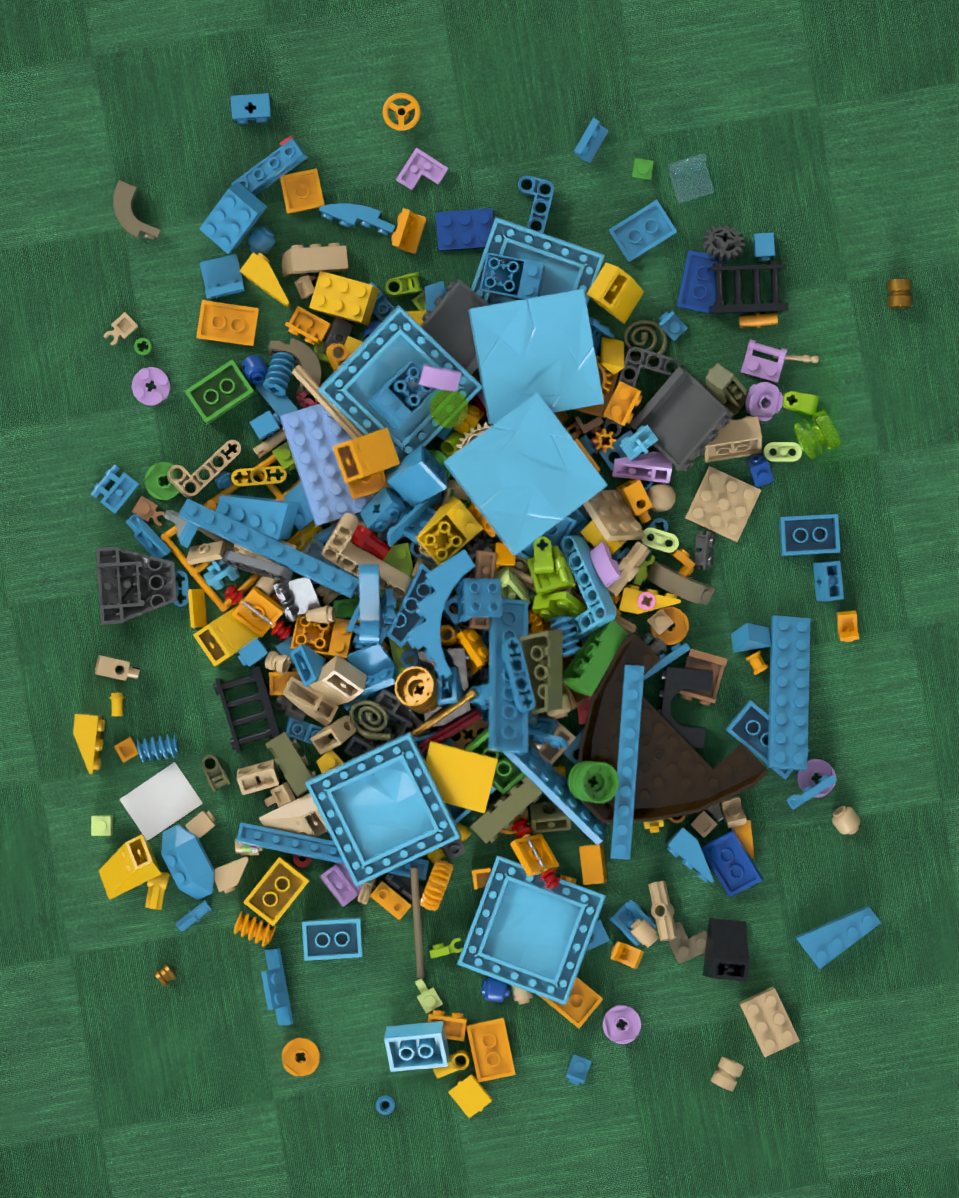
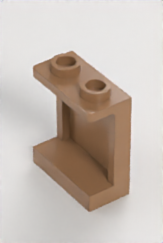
(703, 660)

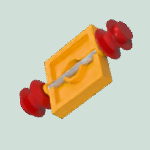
(258, 611)
(535, 854)

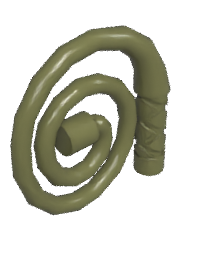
(644, 337)
(369, 716)

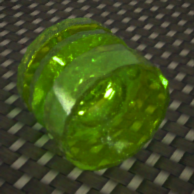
(817, 434)

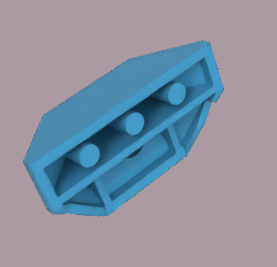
(187, 862)

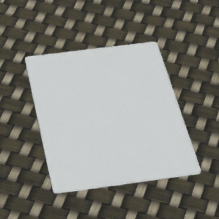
(161, 801)

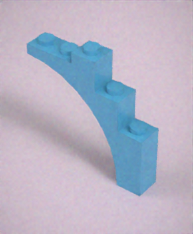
(431, 608)

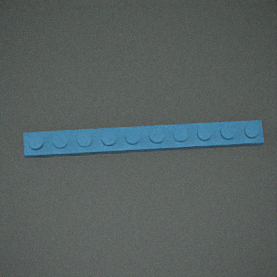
(269, 548)
(627, 762)
(310, 847)

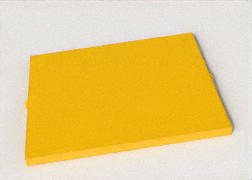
(461, 775)

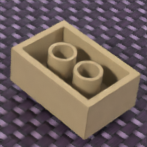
(769, 1021)

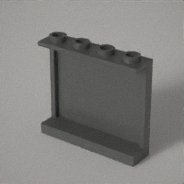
(451, 324)
(683, 418)

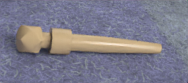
(806, 358)

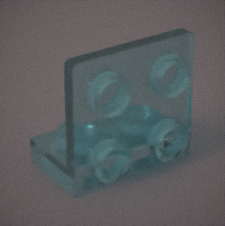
(690, 178)

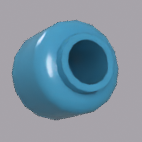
(261, 240)

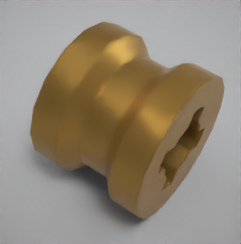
(165, 975)

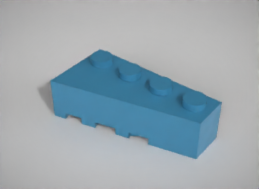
(264, 515)

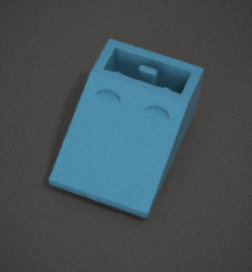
(512, 277)
(401, 395)
(688, 847)

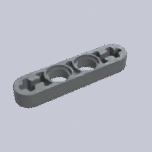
(257, 566)

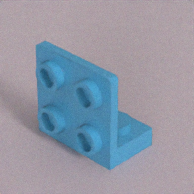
(222, 276)
(479, 598)
(377, 665)

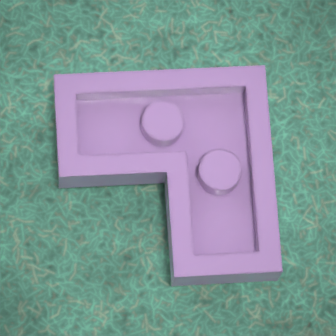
(419, 165)

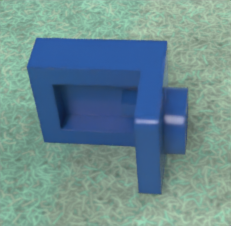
(760, 470)

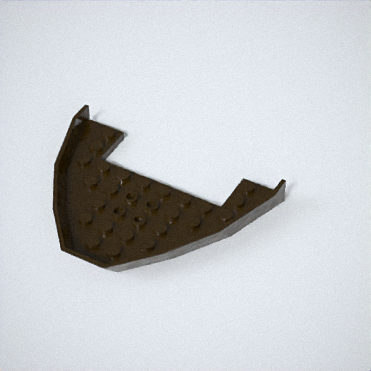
(670, 772)

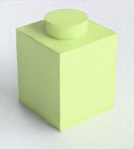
(101, 825)

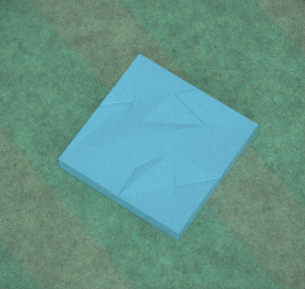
(567, 264)
(536, 348)
(375, 363)
(525, 474)
(383, 809)
(531, 932)

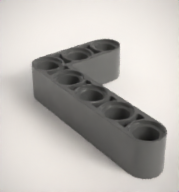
(636, 366)

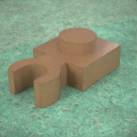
(147, 510)

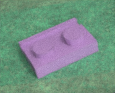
(340, 884)

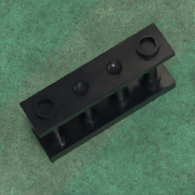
(757, 304)
(260, 695)

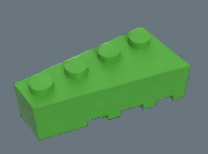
(593, 658)

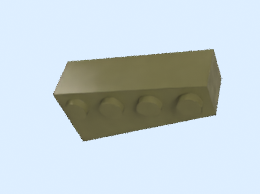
(544, 667)
(505, 809)

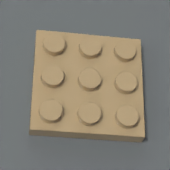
(723, 504)
(613, 516)

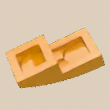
(745, 834)

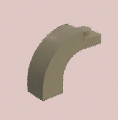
(123, 207)
(303, 356)
(679, 584)

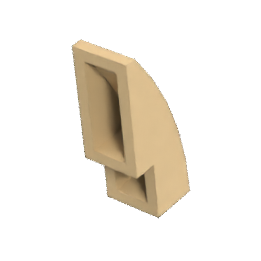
(310, 701)

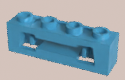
(273, 167)

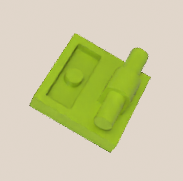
(556, 581)

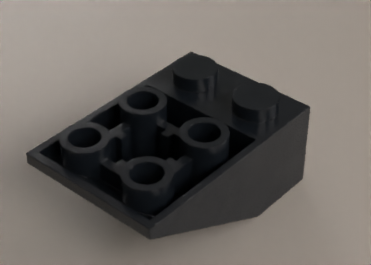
(726, 950)

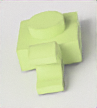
(428, 998)

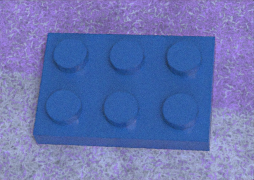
(463, 229)
(697, 284)
(731, 863)

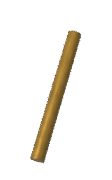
(443, 713)

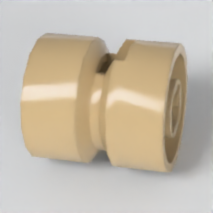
(727, 1073)

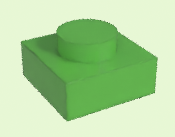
(642, 169)

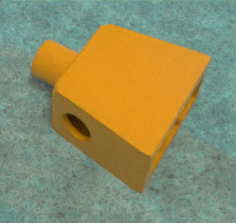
(632, 492)

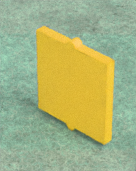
(470, 1096)

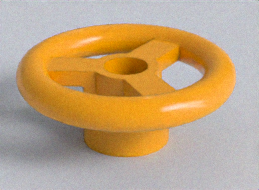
(401, 118)

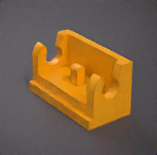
(593, 864)

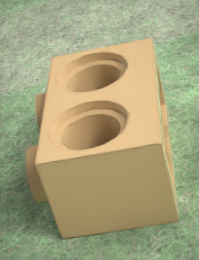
(258, 777)

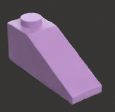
(648, 467)

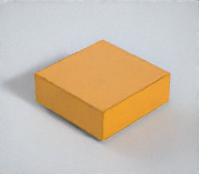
(126, 749)

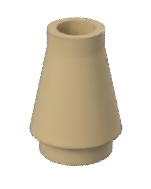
(321, 615)

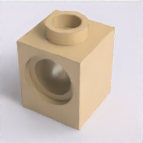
(201, 823)

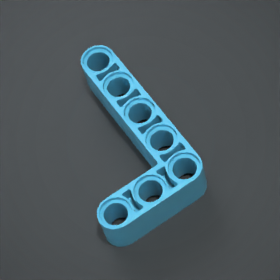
(600, 608)

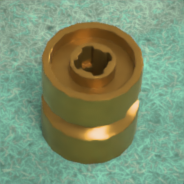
(899, 293)

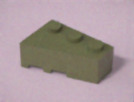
(726, 388)
(291, 762)

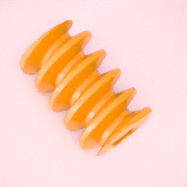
(254, 929)

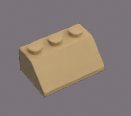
(735, 440)

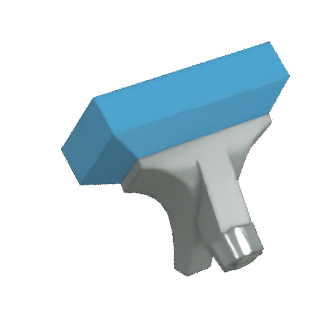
(185, 529)

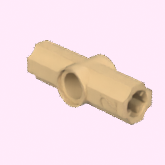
(628, 567)
(660, 899)

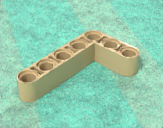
(349, 556)

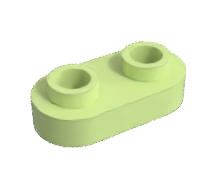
(782, 450)
(659, 540)

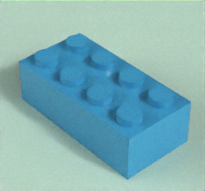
(752, 730)

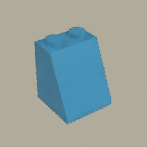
(417, 477)

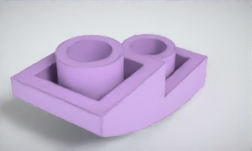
(440, 378)
(605, 566)

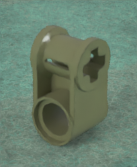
(215, 773)

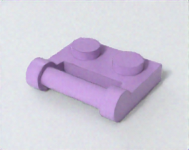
(762, 367)

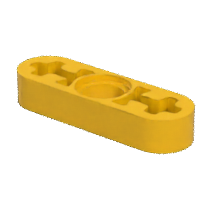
(254, 483)

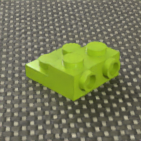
(557, 605)

